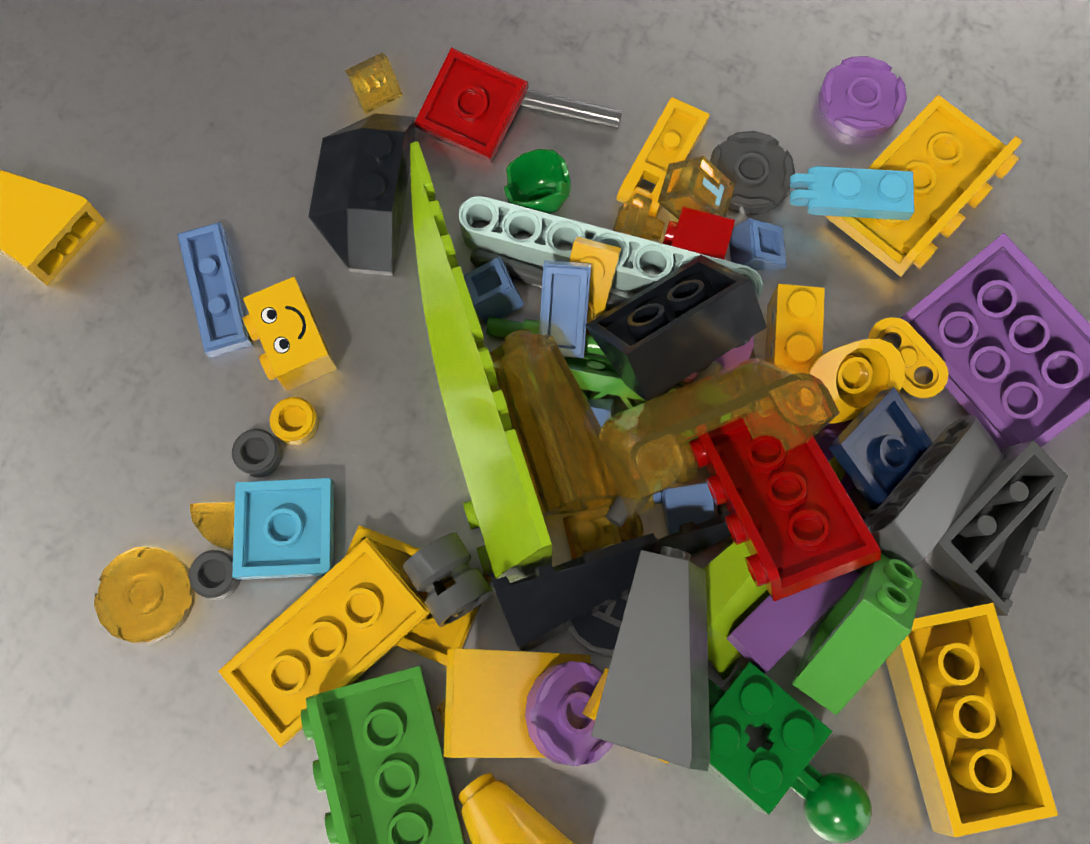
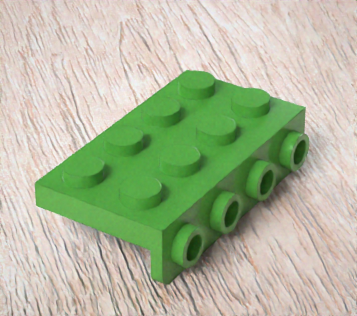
(382, 763)

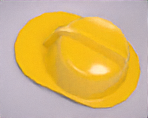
(858, 373)

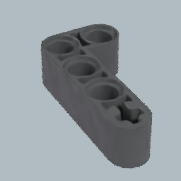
(934, 492)

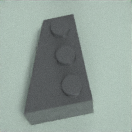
(997, 528)

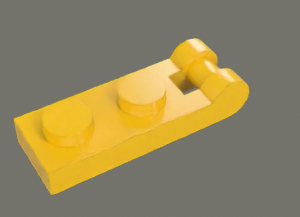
(668, 143)

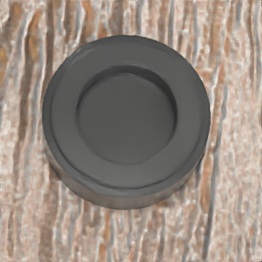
(257, 453)
(212, 575)

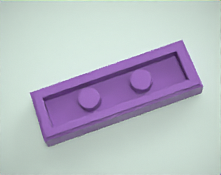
(779, 624)

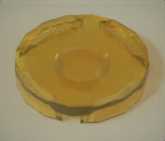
(144, 595)

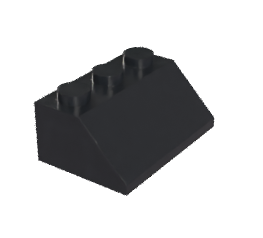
(678, 326)

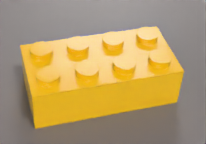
(968, 724)

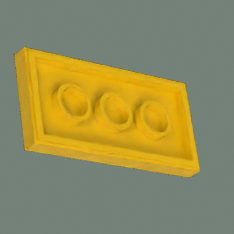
(325, 639)

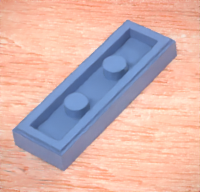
(214, 289)

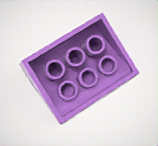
(1009, 345)

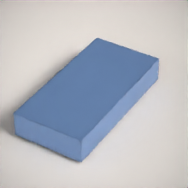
(565, 305)

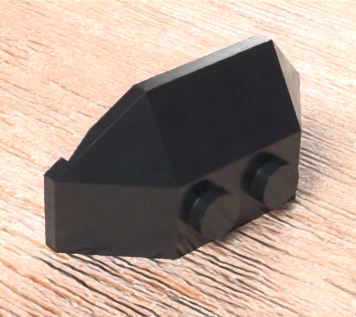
(363, 191)

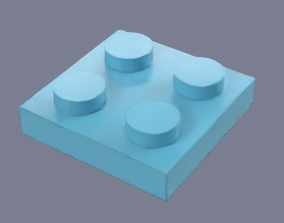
(283, 528)

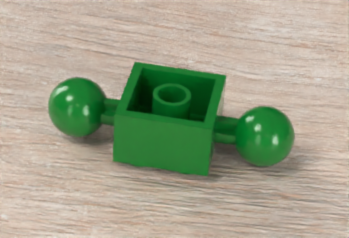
(791, 736)

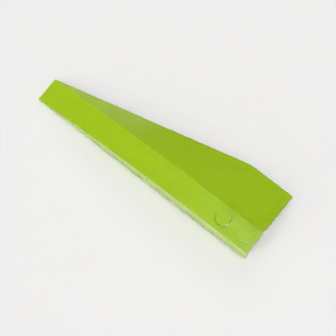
(477, 412)

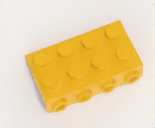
(950, 169)

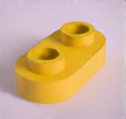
(915, 354)

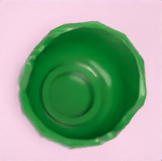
(538, 181)

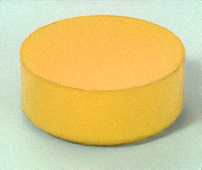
(294, 420)

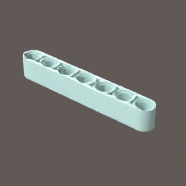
(552, 230)

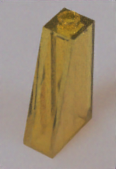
(552, 424)

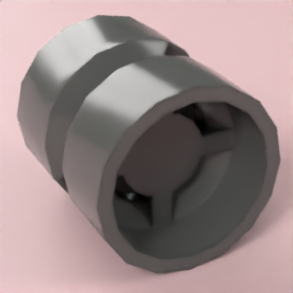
(437, 565)

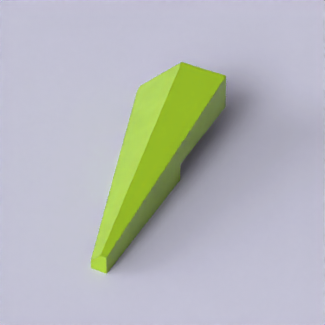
(732, 598)

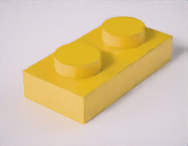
(603, 268)

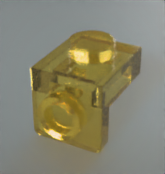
(592, 530)

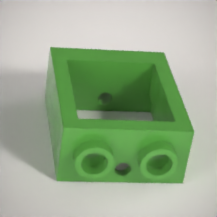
(859, 633)

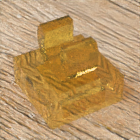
(374, 82)
(634, 219)

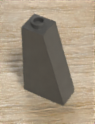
(659, 666)

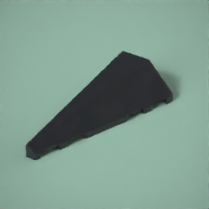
(574, 590)

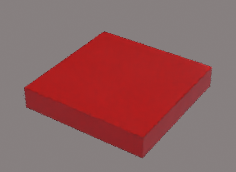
(471, 104)

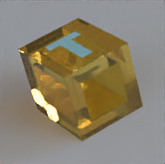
(697, 186)

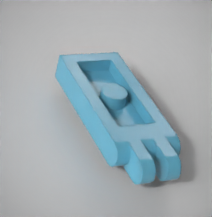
(854, 192)

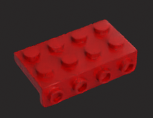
(784, 509)

